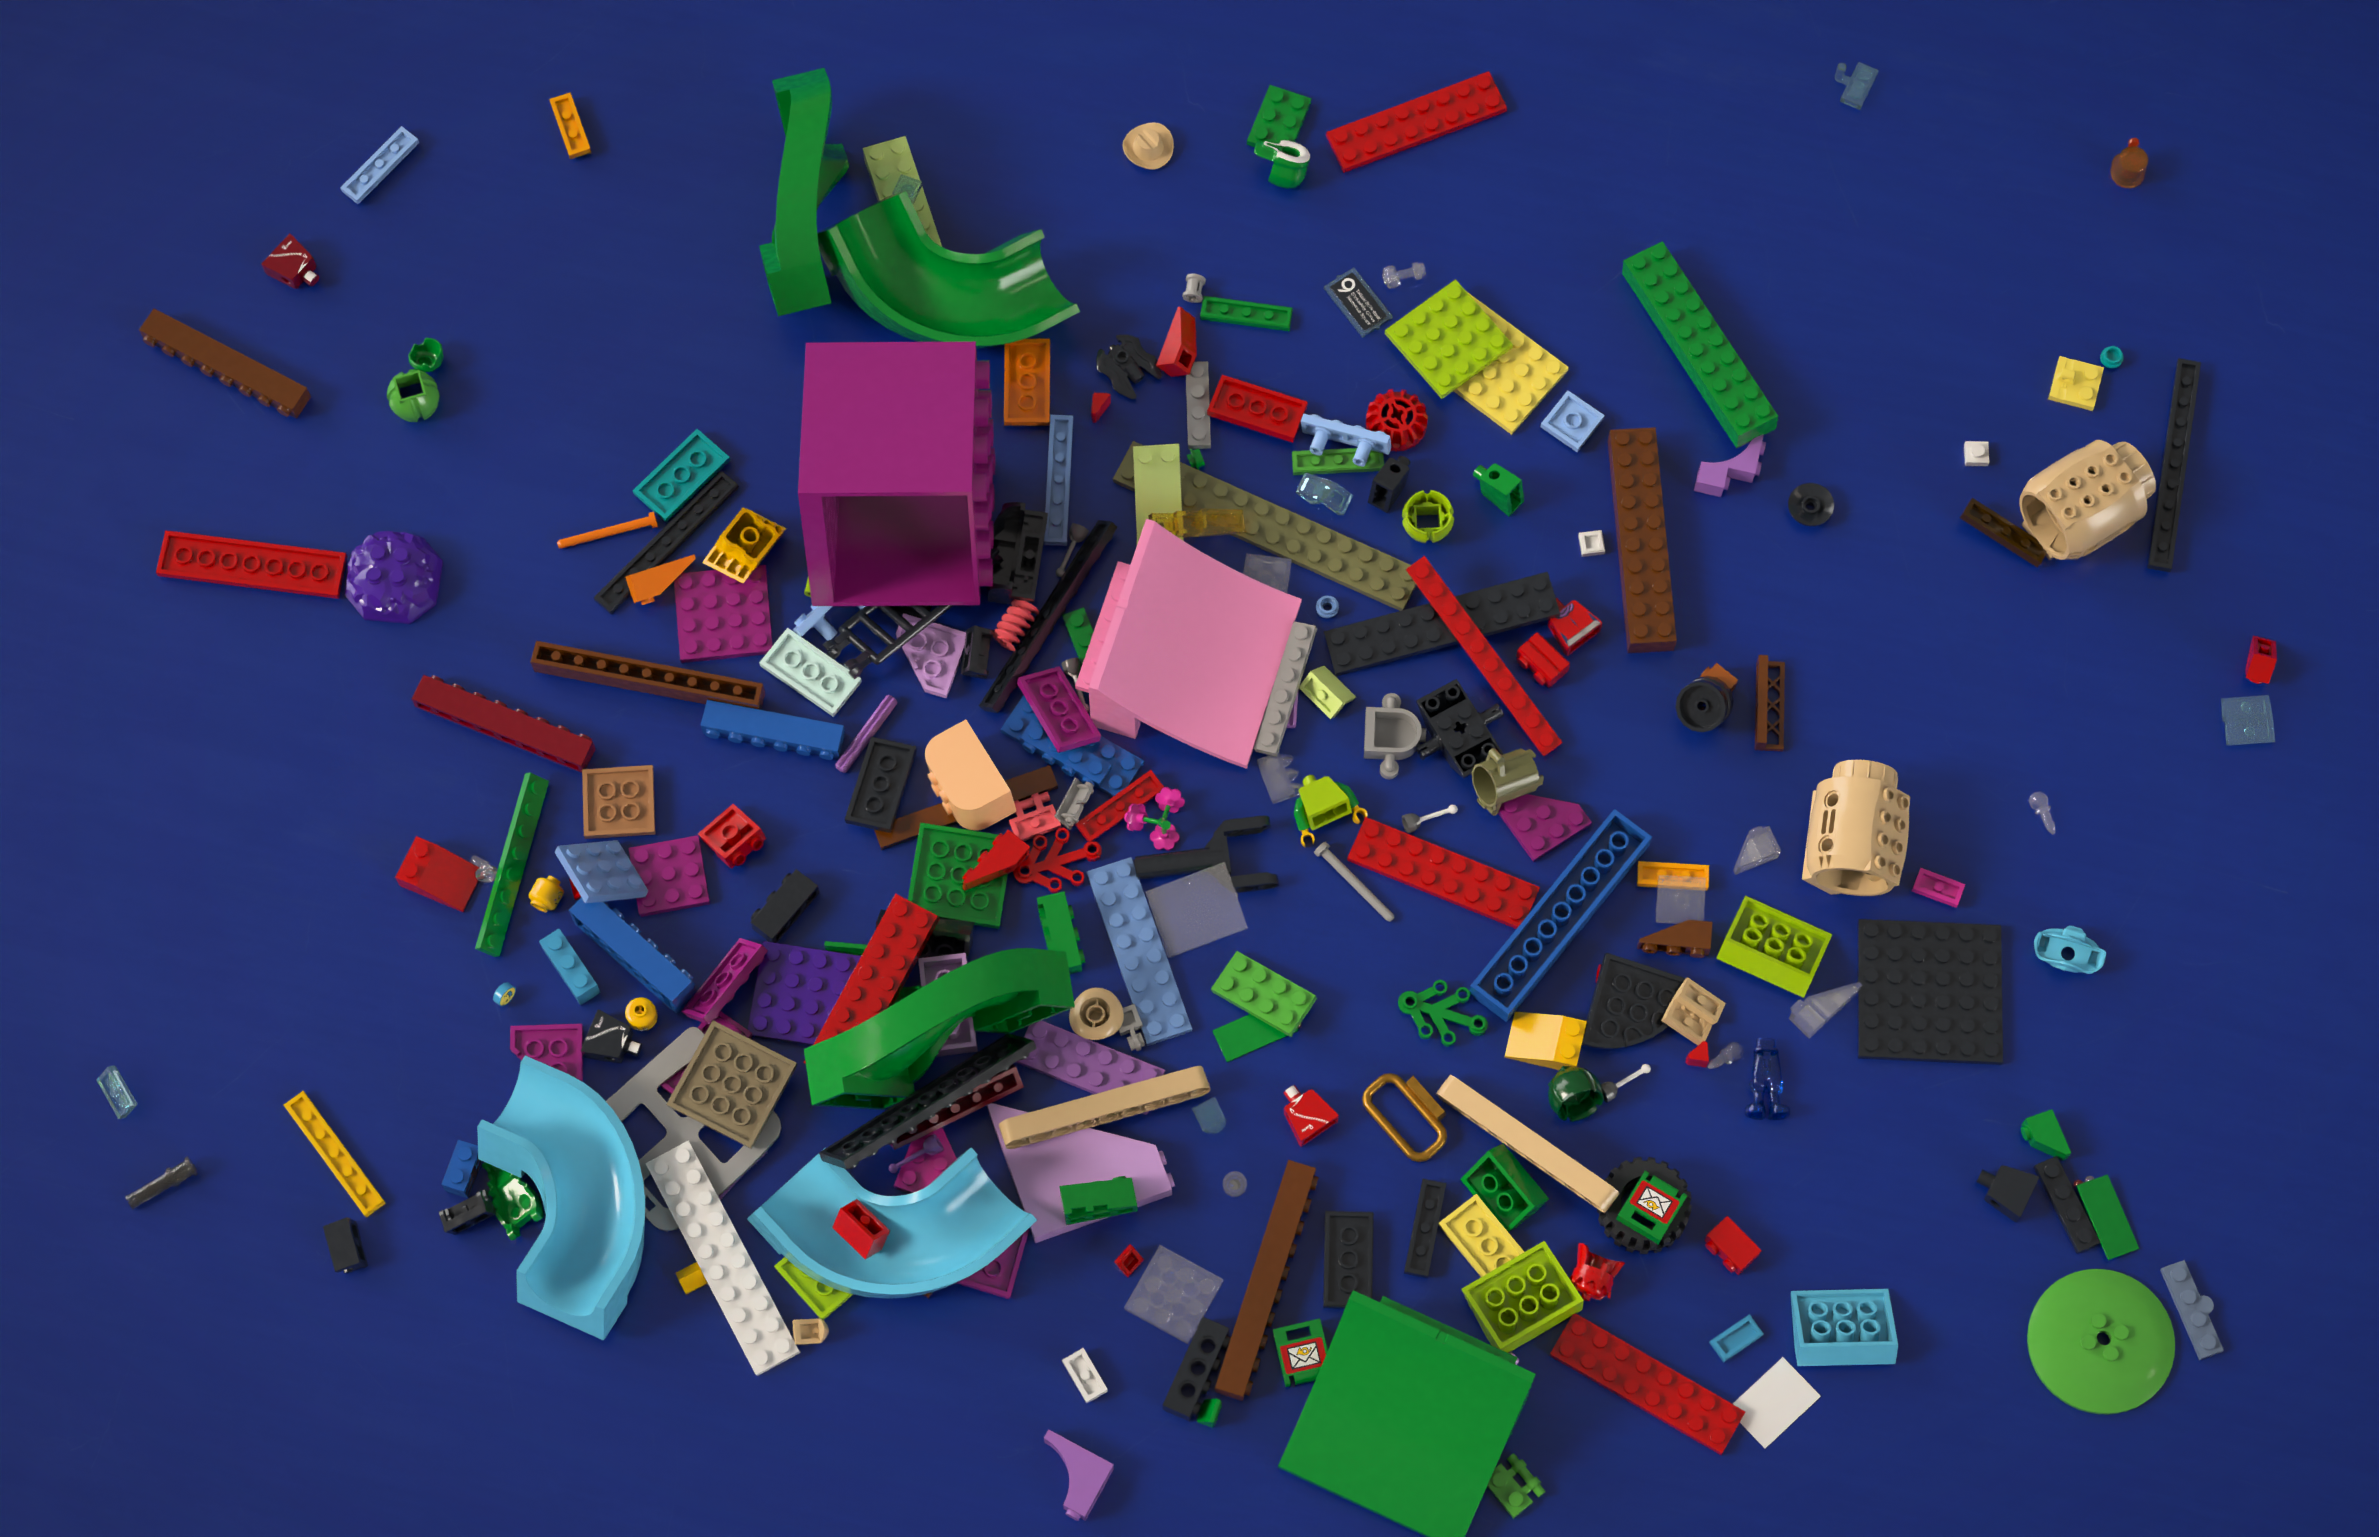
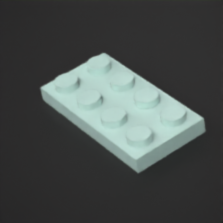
(810, 672)

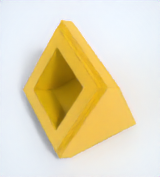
(691, 1278)

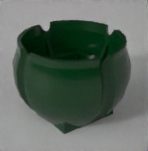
(1574, 1093)

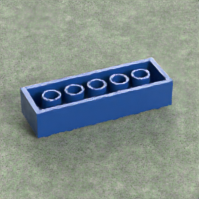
(634, 953)

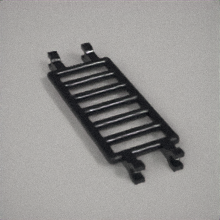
(868, 655)

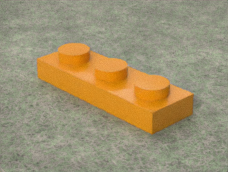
(570, 125)
(1648, 872)

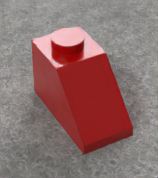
(2261, 660)

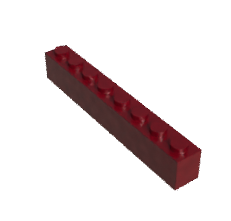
(504, 723)

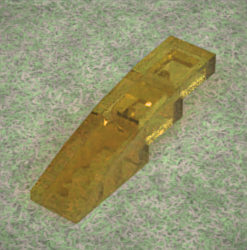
(1202, 522)

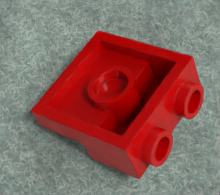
(733, 836)

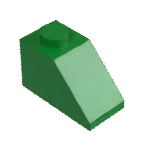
(2045, 1134)

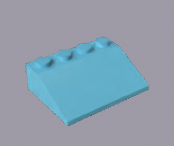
(1843, 1327)

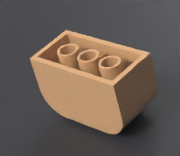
(967, 779)

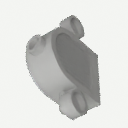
(1391, 734)

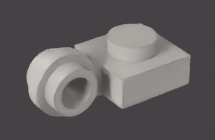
(1130, 1024)

